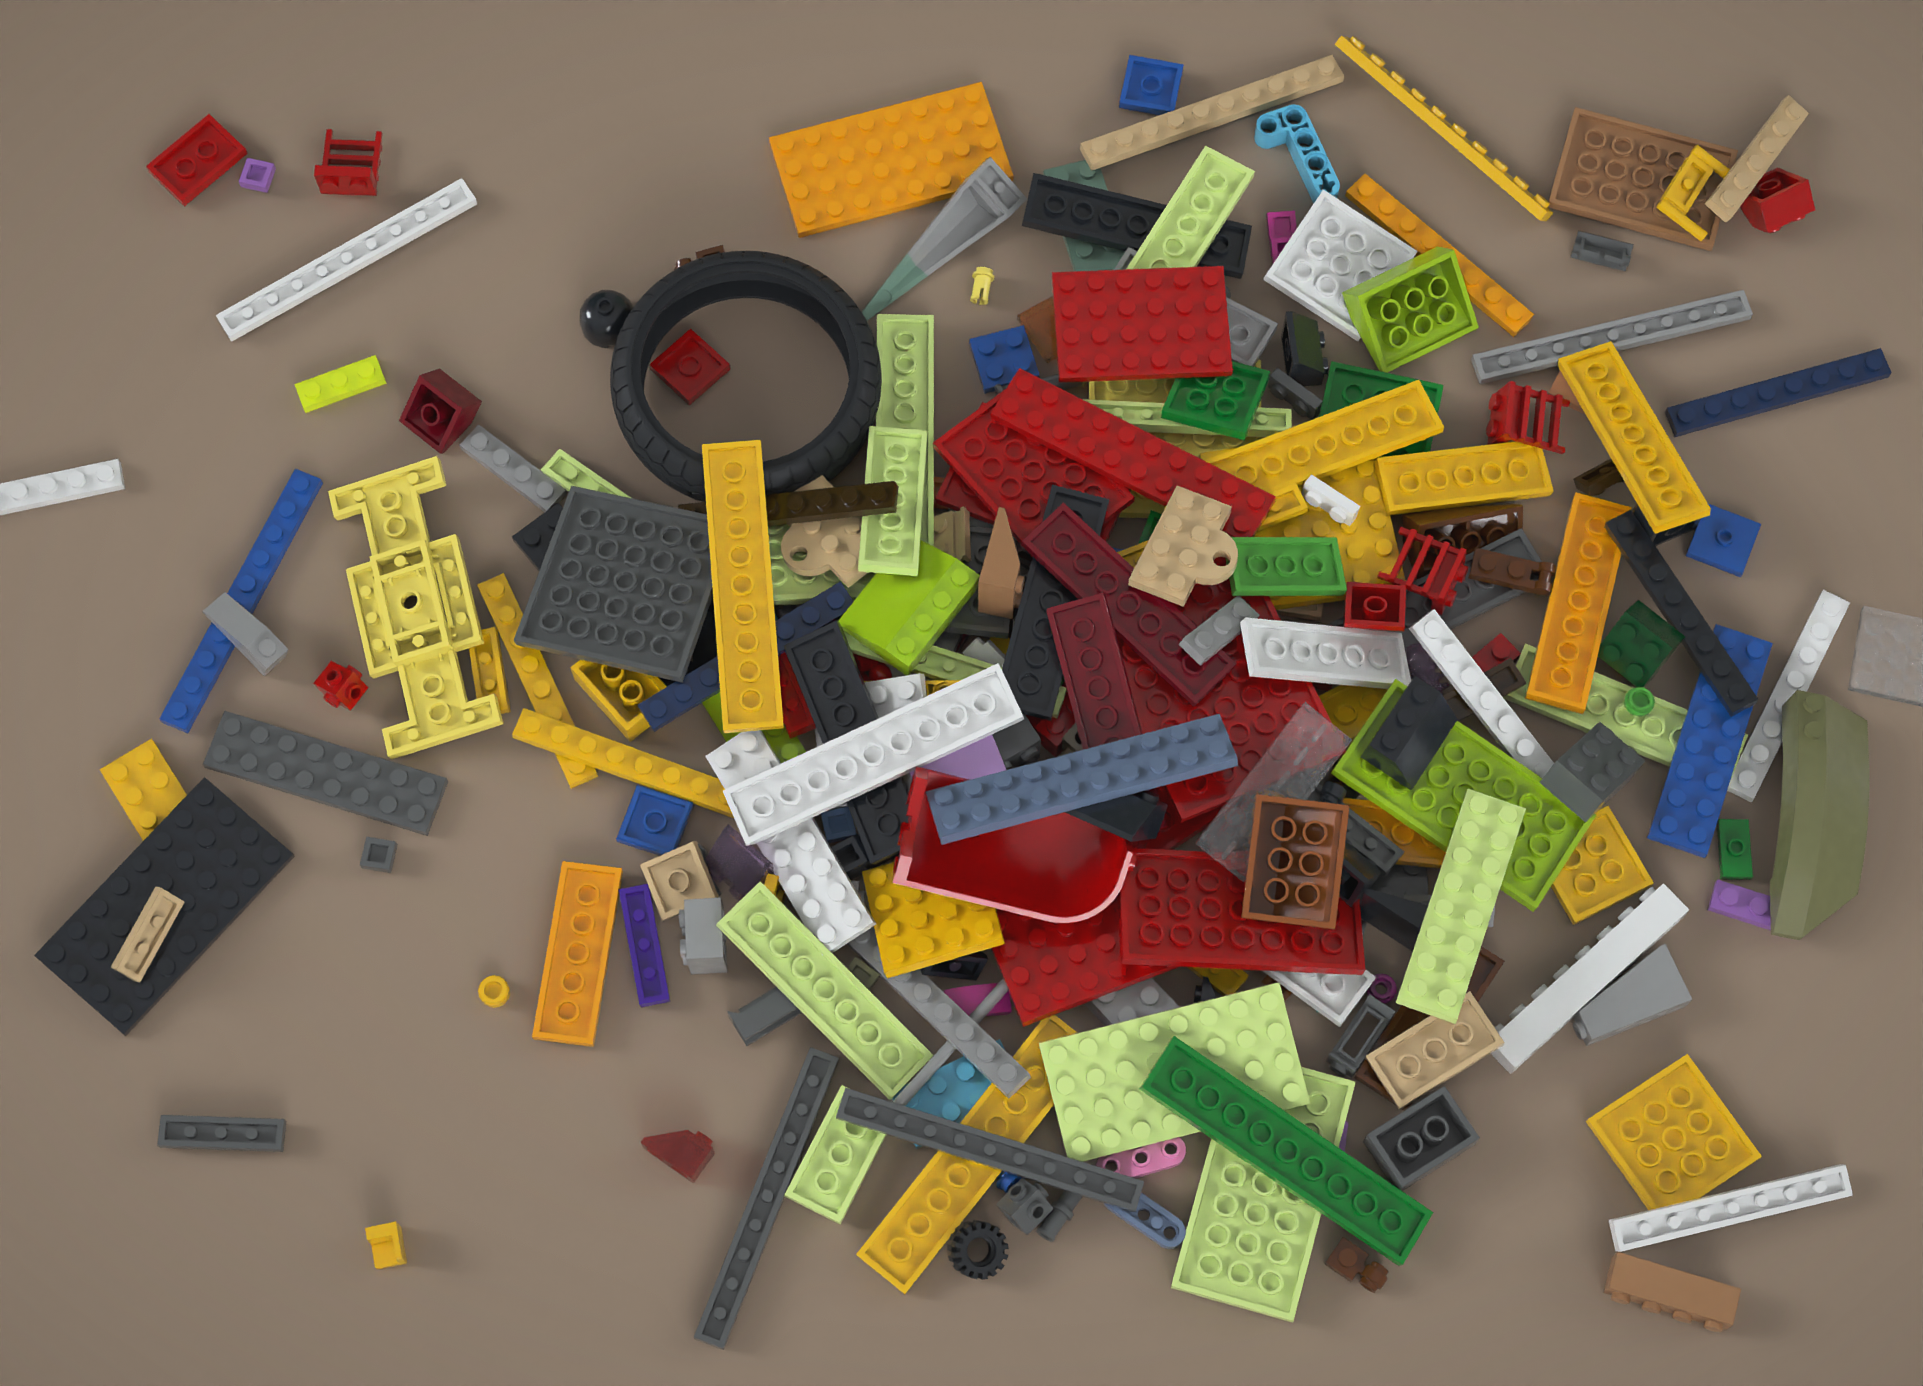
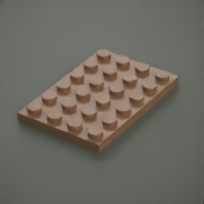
(1622, 169)

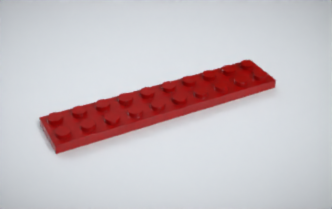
(1124, 451)

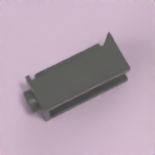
(763, 1015)
(1343, 1063)

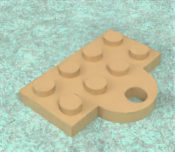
(828, 544)
(1185, 548)

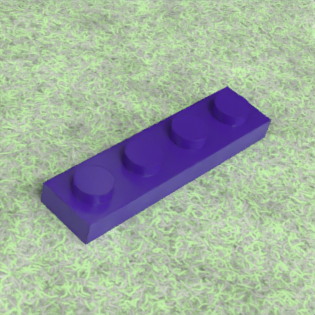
(644, 945)

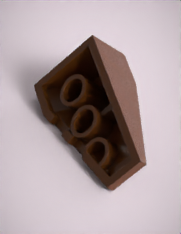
(1462, 528)

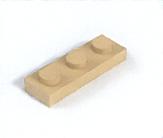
(147, 934)

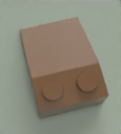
(1000, 577)

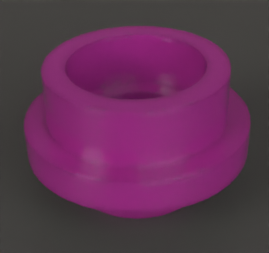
(1388, 983)

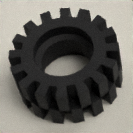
(995, 1254)

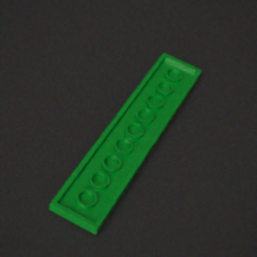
(1286, 1151)

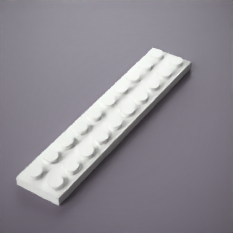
(873, 755)

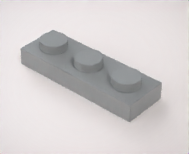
(1217, 630)

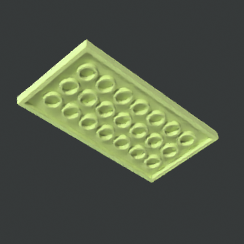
(1100, 1070)
(1249, 1234)

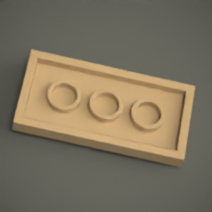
(1433, 1052)

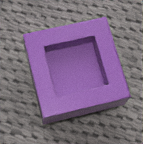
(257, 175)

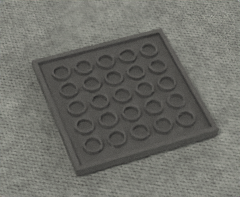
(622, 585)

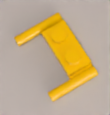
(1687, 186)

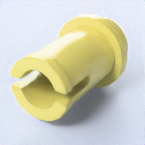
(982, 280)

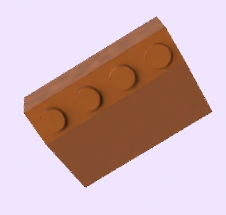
(1295, 861)

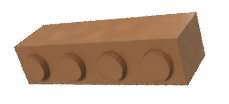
(1672, 1291)

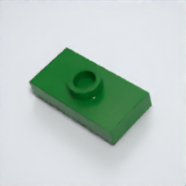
(1734, 849)

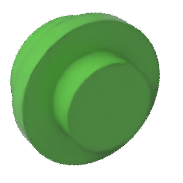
(1639, 701)

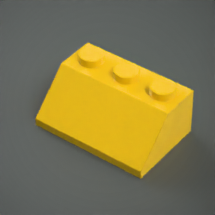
(618, 693)

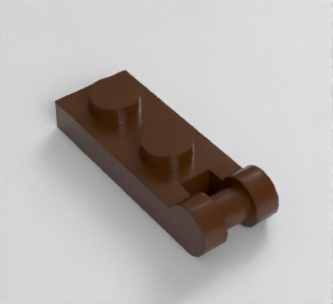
(1511, 572)

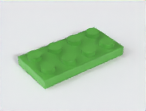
(1288, 567)

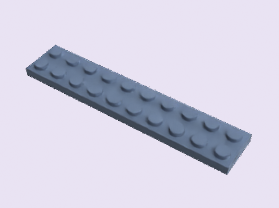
(1081, 778)

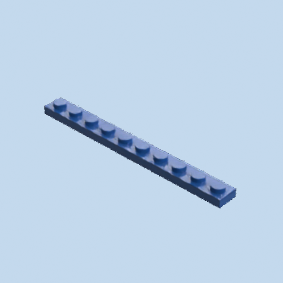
(247, 591)

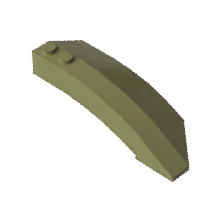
(1820, 813)

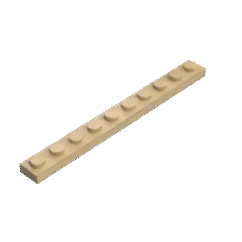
(1211, 112)

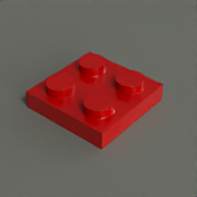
(689, 366)

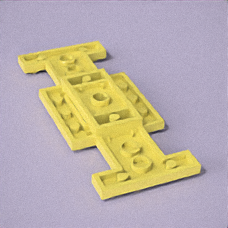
(416, 639)

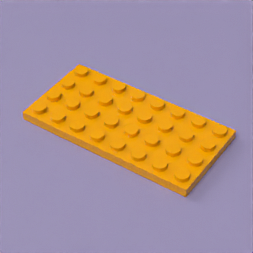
(886, 158)

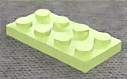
(834, 1165)

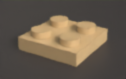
(678, 877)

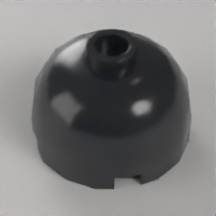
(604, 316)

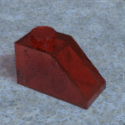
(681, 1151)

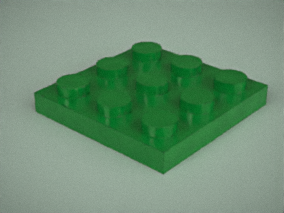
(1218, 403)

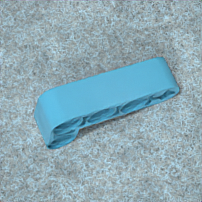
(1303, 157)

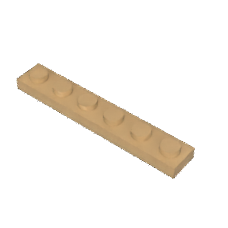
(1756, 158)

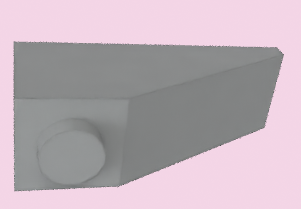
(246, 633)

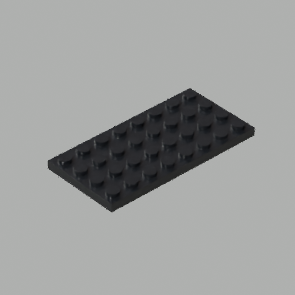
(201, 854)

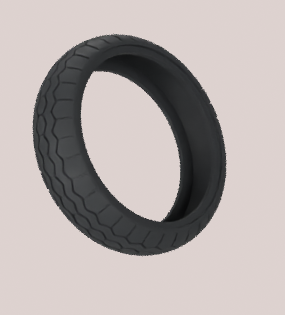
(734, 277)

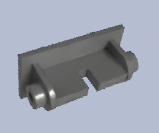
(1602, 250)

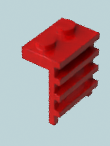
(349, 179)
(1511, 412)
(1443, 577)

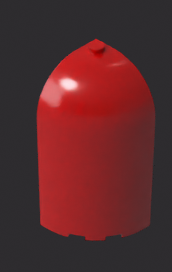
(1038, 869)

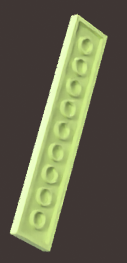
(908, 390)

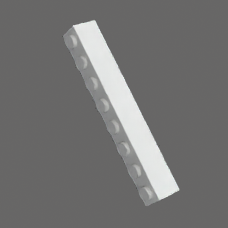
(1588, 976)

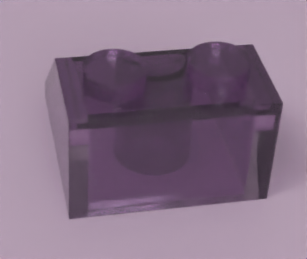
(737, 864)

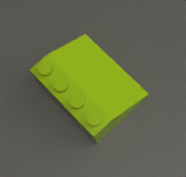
(1412, 308)
(907, 613)

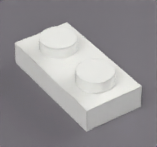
(1336, 504)

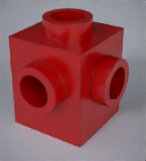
(341, 685)

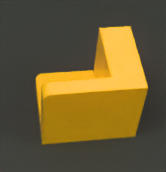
(386, 1245)

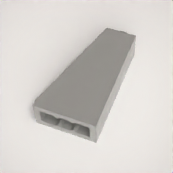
(1636, 998)

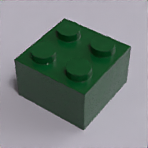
(1639, 644)

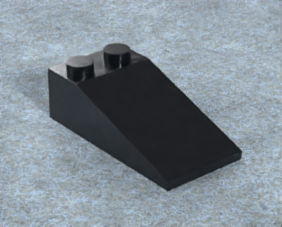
(1393, 916)

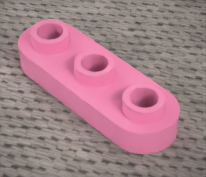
(1156, 1158)

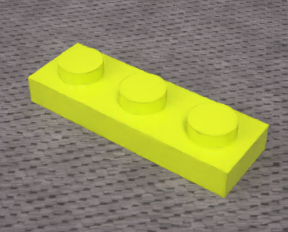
(340, 383)

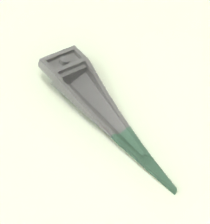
(971, 212)

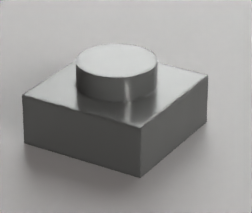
(378, 854)

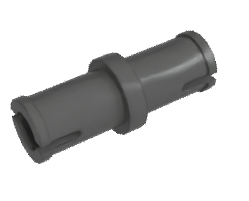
(1061, 1212)

